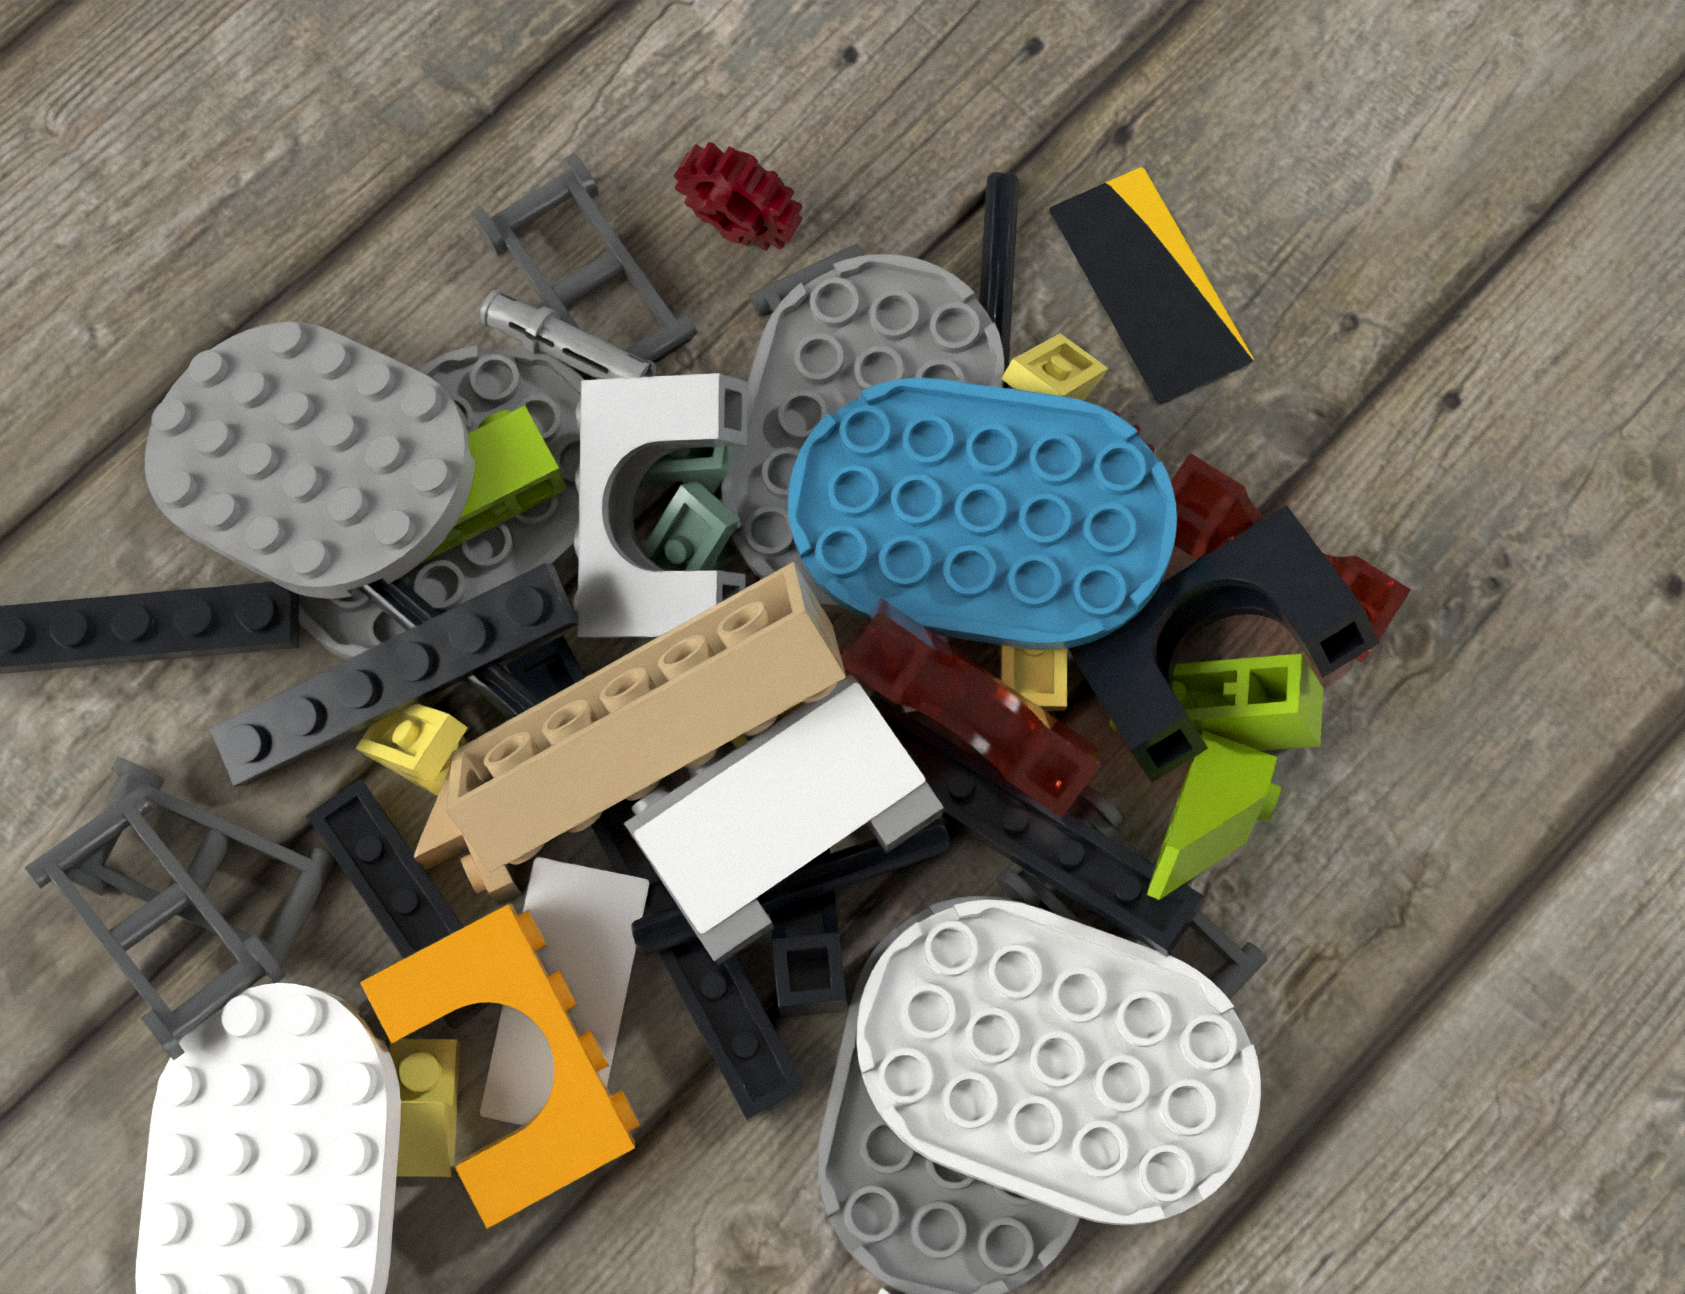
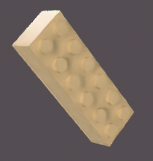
(643, 719)

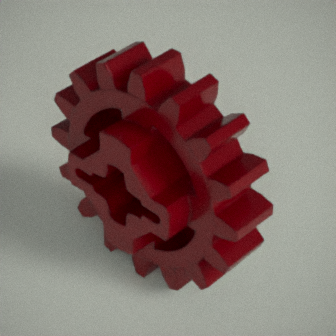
(738, 196)

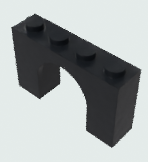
(1261, 572)

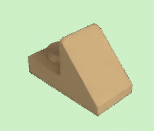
(444, 840)

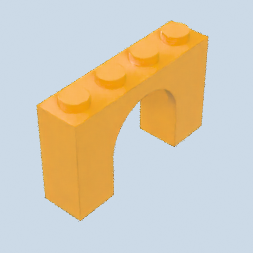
(581, 1120)

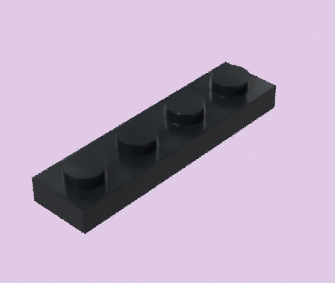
(387, 876)

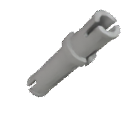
(547, 333)

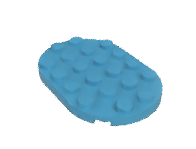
(983, 512)

